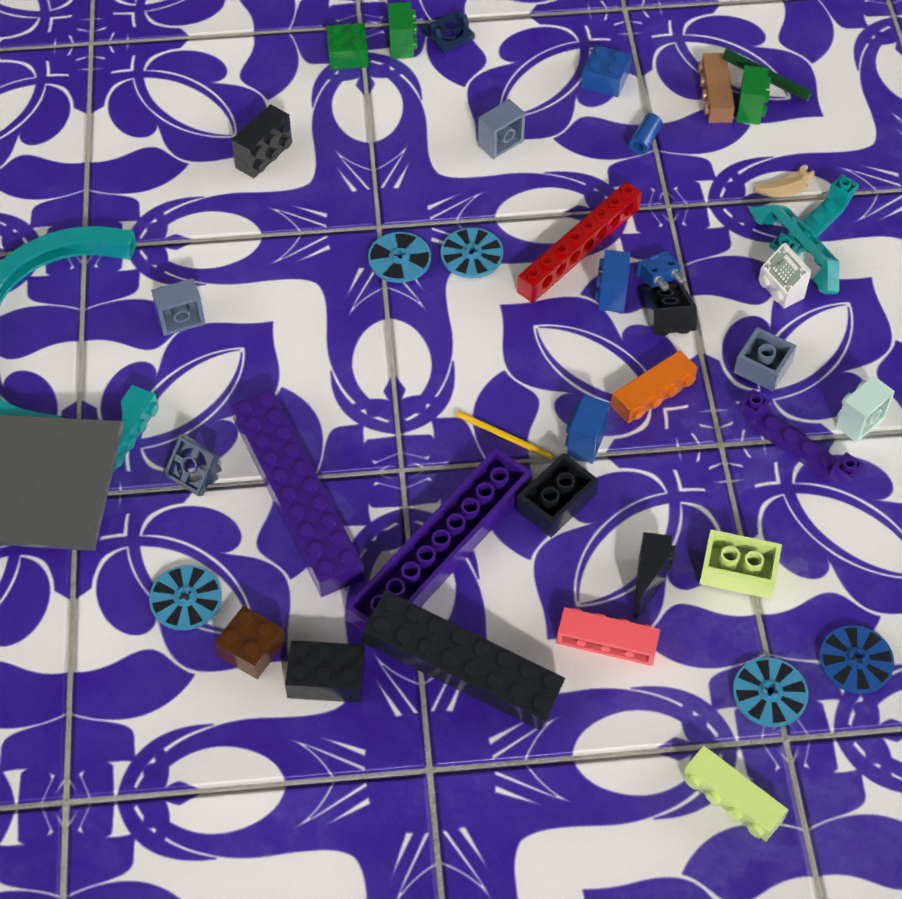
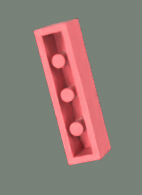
(608, 636)

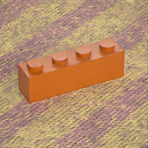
(654, 387)

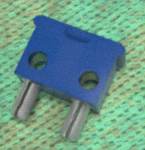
(659, 270)

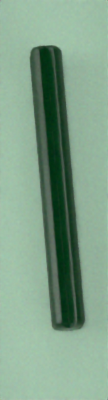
(776, 79)

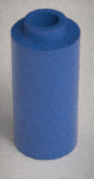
(645, 134)

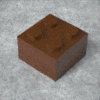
(250, 642)

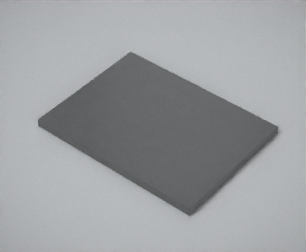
(55, 480)

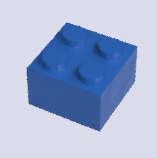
(606, 71)
(613, 280)
(587, 429)

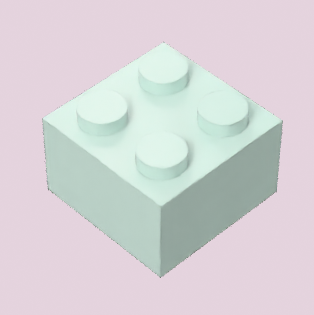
(864, 408)

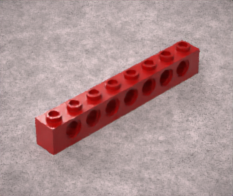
(578, 242)

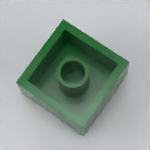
(402, 30)
(347, 46)
(753, 95)

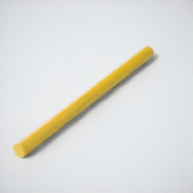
(505, 435)

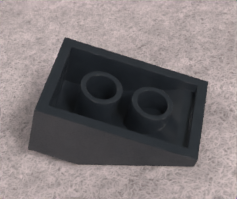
(669, 310)
(654, 562)

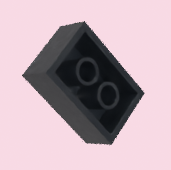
(262, 141)
(557, 495)
(325, 671)

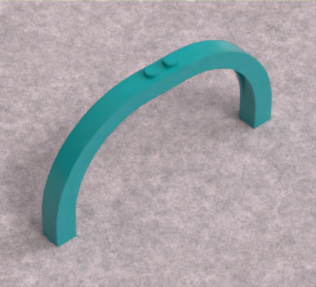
(54, 247)

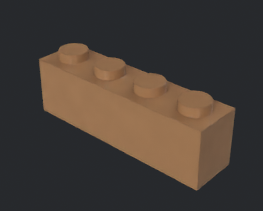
(717, 88)

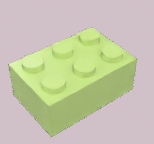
(740, 564)

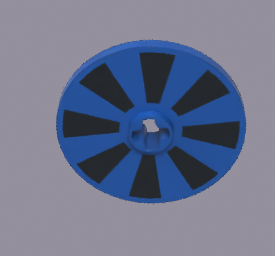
(848, 674)

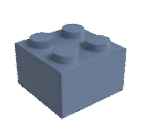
(501, 129)
(178, 307)
(765, 359)

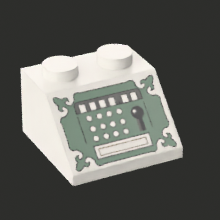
(785, 276)

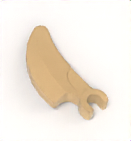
(788, 185)

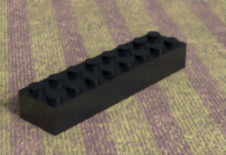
(462, 660)

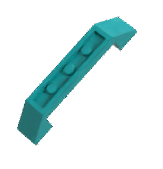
(824, 214)
(828, 276)

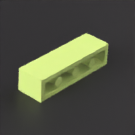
(734, 794)

